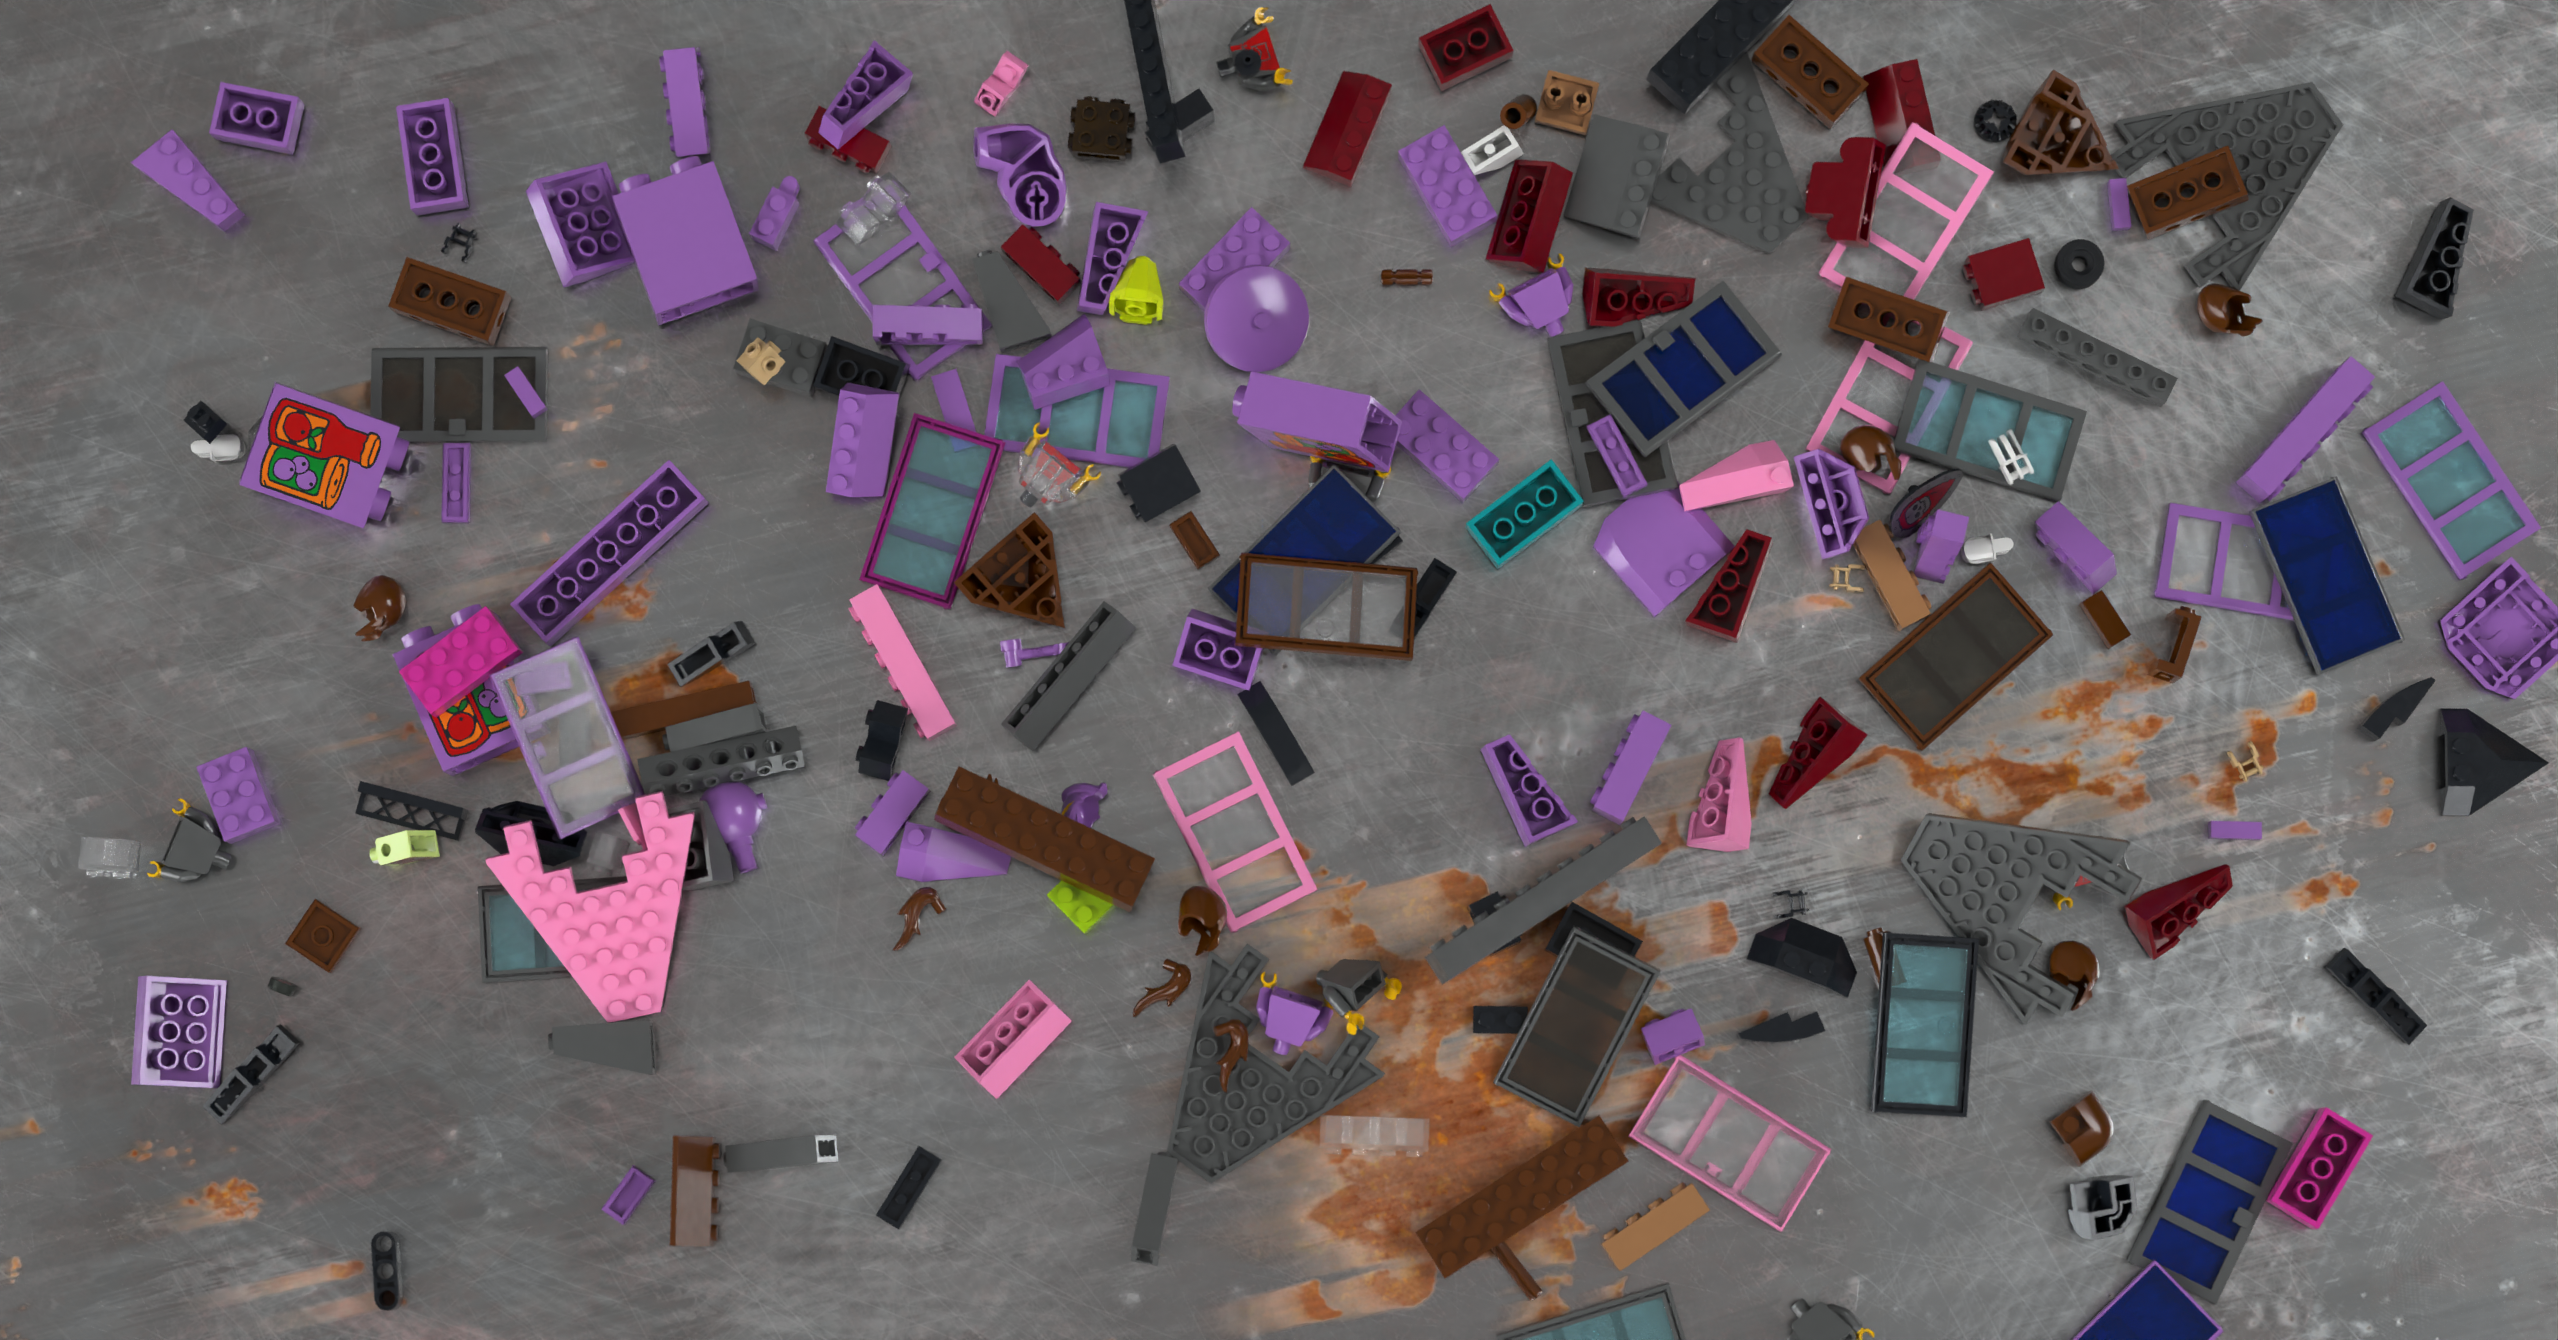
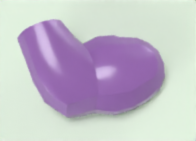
(1026, 169)

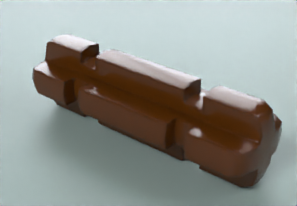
(1406, 277)

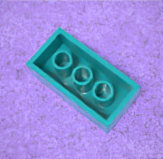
(1524, 514)

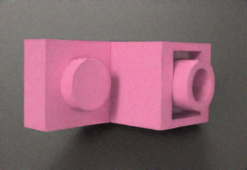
(1001, 83)

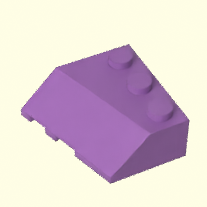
(1064, 365)

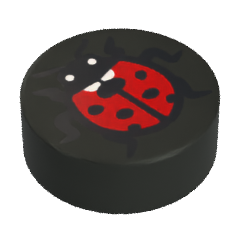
(282, 986)

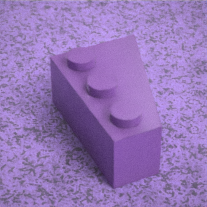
(2076, 547)

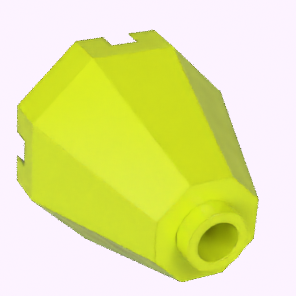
(1138, 293)

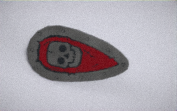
(1922, 502)

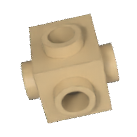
(761, 360)

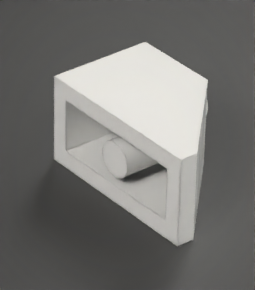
(1492, 151)

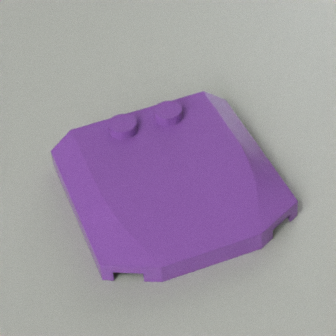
(1660, 546)
(2504, 631)

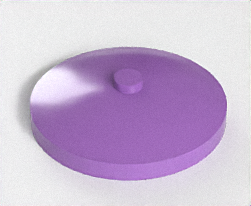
(1256, 318)

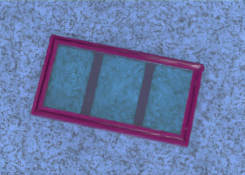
(932, 510)

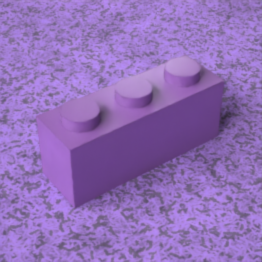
(891, 812)

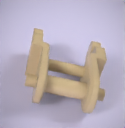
(1836, 584)
(2243, 775)

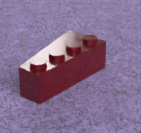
(1730, 595)

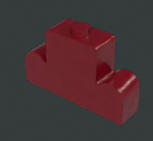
(1847, 191)

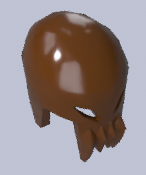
(2221, 308)
(1865, 446)
(384, 602)
(1202, 911)
(2075, 965)

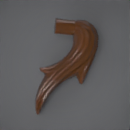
(912, 911)
(1168, 991)
(1237, 1049)

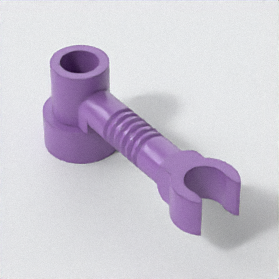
(1014, 653)

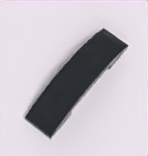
(1276, 733)

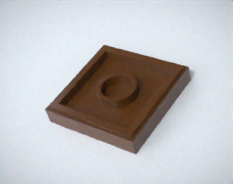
(322, 936)

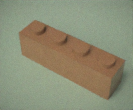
(1891, 576)
(1655, 1226)

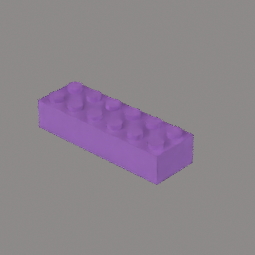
(2300, 436)

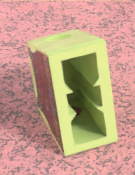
(397, 847)

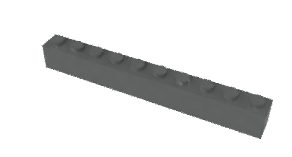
(1542, 900)

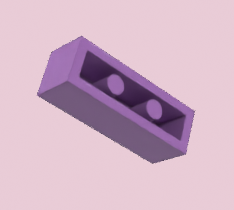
(2119, 204)
(525, 392)
(2234, 830)

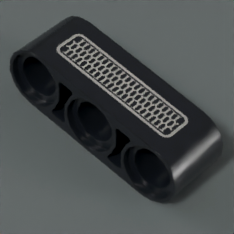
(379, 1259)

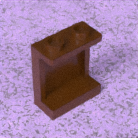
(2174, 669)

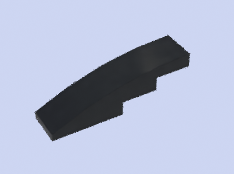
(2376, 996)
(251, 1074)

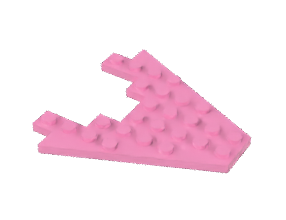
(613, 935)

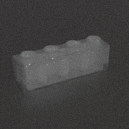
(1374, 1134)

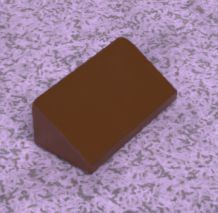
(2105, 619)

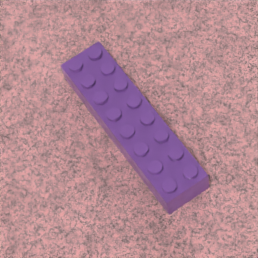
(609, 553)

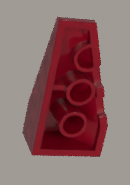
(1624, 296)
(1822, 746)
(2167, 911)

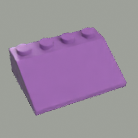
(580, 223)
(178, 1032)

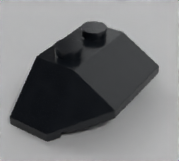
(551, 848)
(1805, 955)

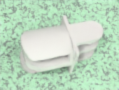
(222, 448)
(2010, 456)
(1985, 549)

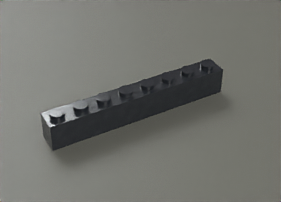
(1155, 80)

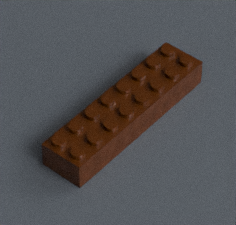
(1044, 839)
(1521, 1196)

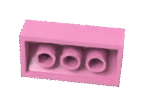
(1012, 1039)

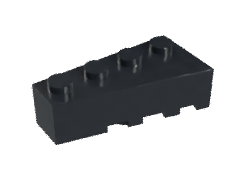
(2438, 259)

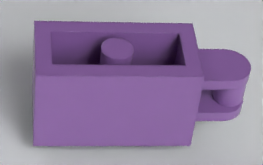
(776, 214)

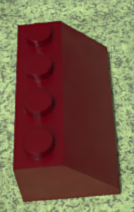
(1895, 101)
(1348, 127)
(1529, 215)

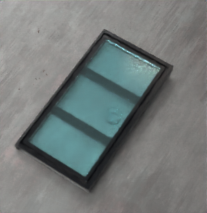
(1924, 1024)

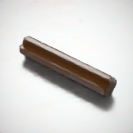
(1517, 1271)

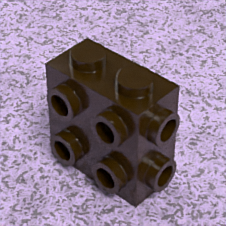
(1101, 129)

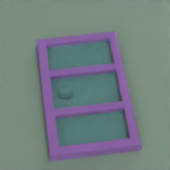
(1102, 426)
(2451, 480)

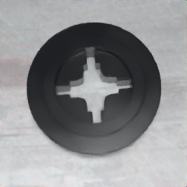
(1989, 130)

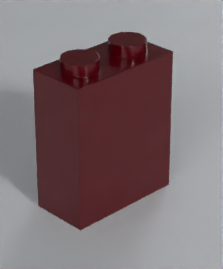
(2003, 274)

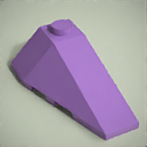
(941, 855)

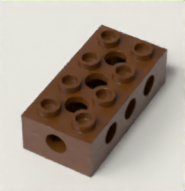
(1814, 55)
(2192, 175)
(443, 285)
(1906, 310)

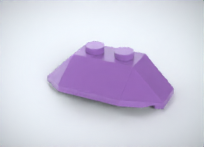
(1832, 500)

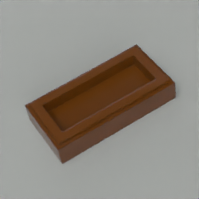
(1194, 540)

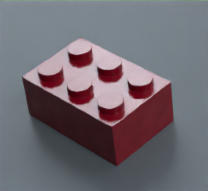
(1465, 47)

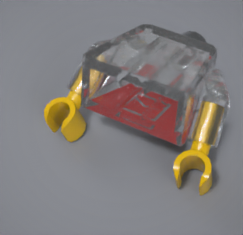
(1049, 473)

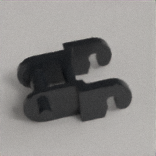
(456, 229)
(1803, 909)

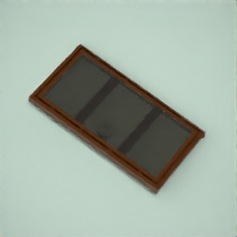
(1955, 656)

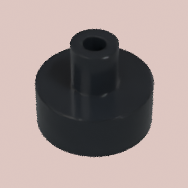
(1248, 69)

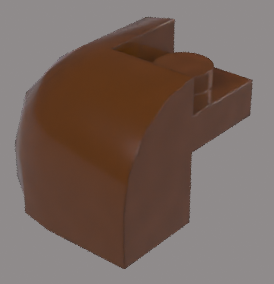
(2084, 1128)

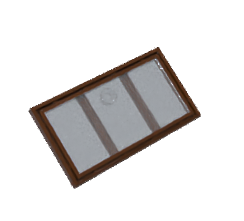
(1326, 606)

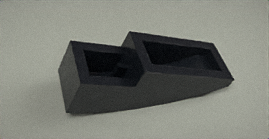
(1430, 591)
(711, 653)
(2395, 709)
(1783, 1029)

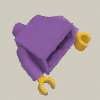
(1540, 299)
(1290, 1016)

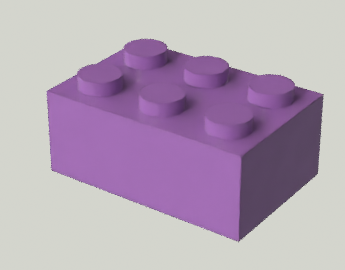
(256, 118)
(1210, 651)
(238, 795)

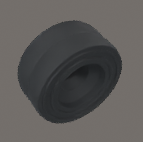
(2079, 279)

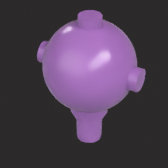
(737, 817)

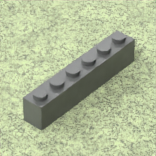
(1068, 675)

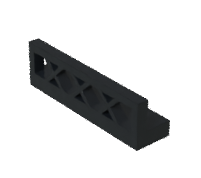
(410, 800)

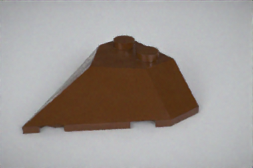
(2057, 133)
(1018, 575)

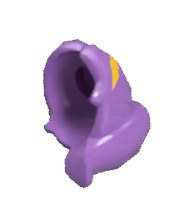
(1081, 802)

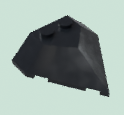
(2479, 762)

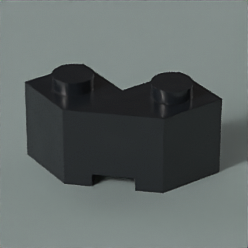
(885, 730)

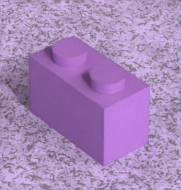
(1672, 1035)

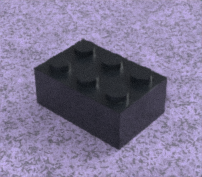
(857, 365)
(1593, 924)

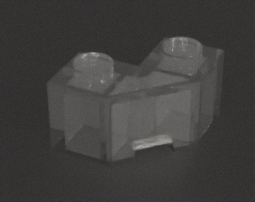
(882, 199)

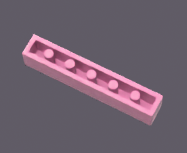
(902, 662)

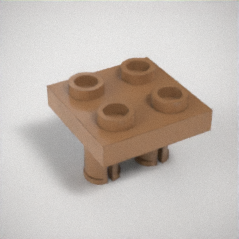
(1567, 102)

